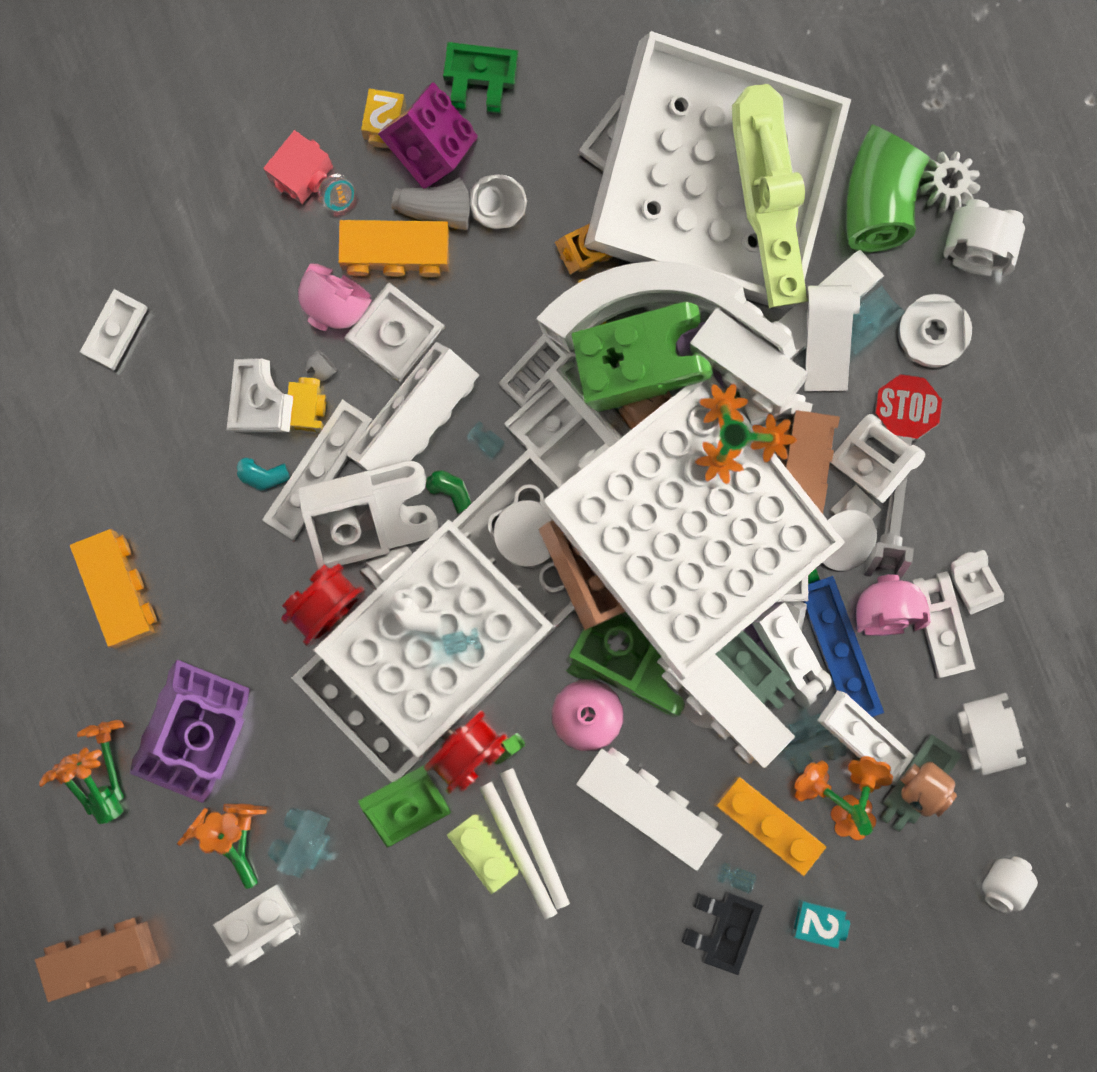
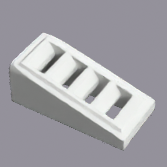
(528, 360)

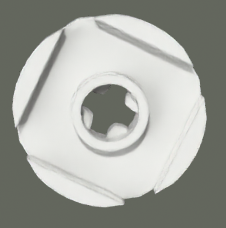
(948, 315)

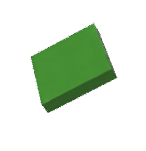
(404, 806)

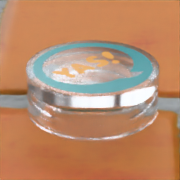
(337, 193)

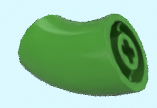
(883, 192)

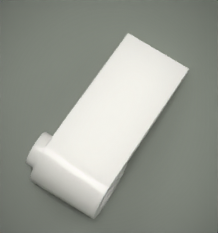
(829, 336)

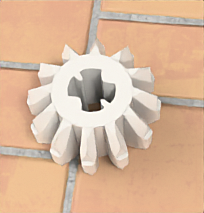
(955, 170)

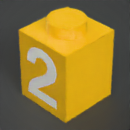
(379, 111)

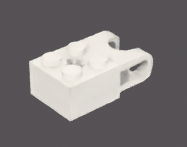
(365, 514)

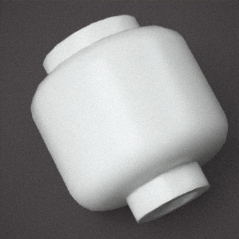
(1009, 884)

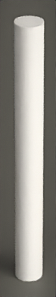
(534, 839)
(518, 850)

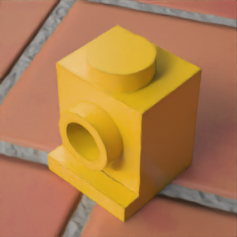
(307, 405)

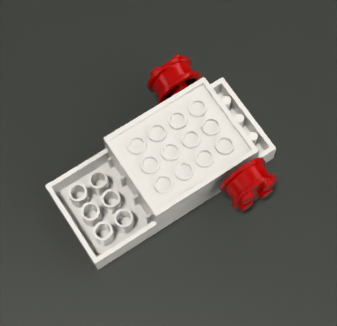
(397, 685)

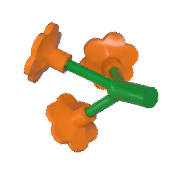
(851, 814)
(223, 830)

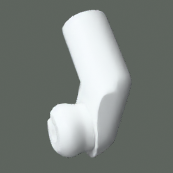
(409, 614)

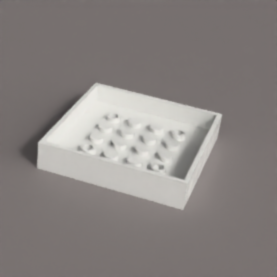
(691, 163)

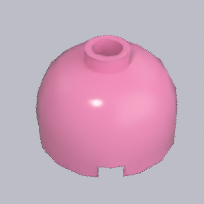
(330, 299)
(891, 607)
(575, 730)

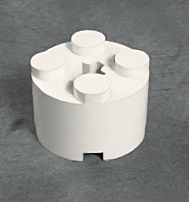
(984, 238)
(992, 734)

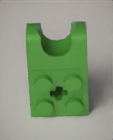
(649, 356)
(630, 669)

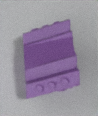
(191, 731)

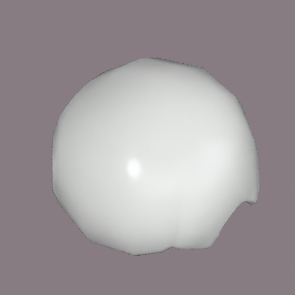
(497, 201)

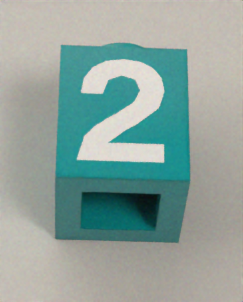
(820, 924)

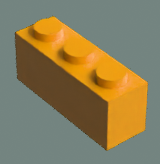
(394, 247)
(113, 588)
(770, 826)

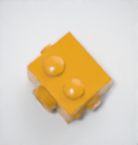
(575, 254)

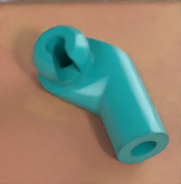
(260, 478)

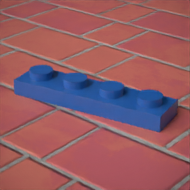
(840, 645)

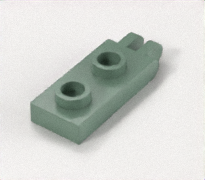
(755, 669)
(931, 751)

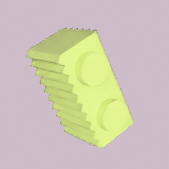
(483, 853)

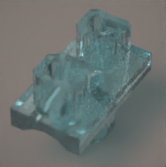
(875, 316)
(809, 737)
(306, 845)

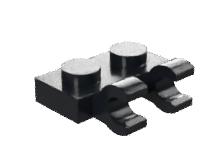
(731, 933)

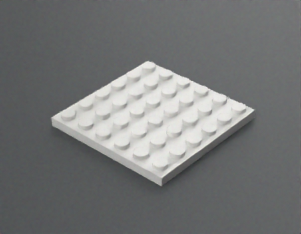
(684, 551)

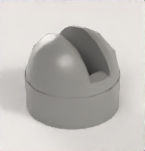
(321, 364)

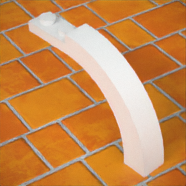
(655, 284)

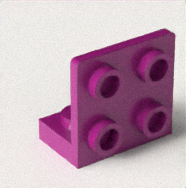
(429, 136)

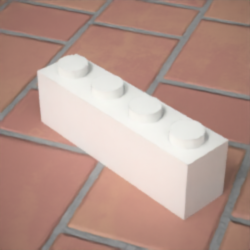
(415, 410)
(734, 710)
(650, 809)

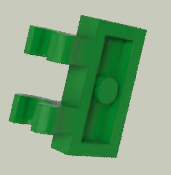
(479, 66)

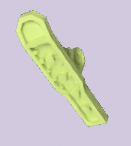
(770, 191)

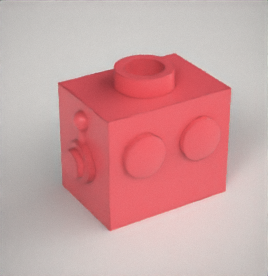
(298, 167)

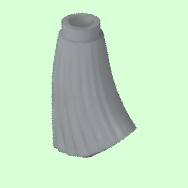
(437, 203)

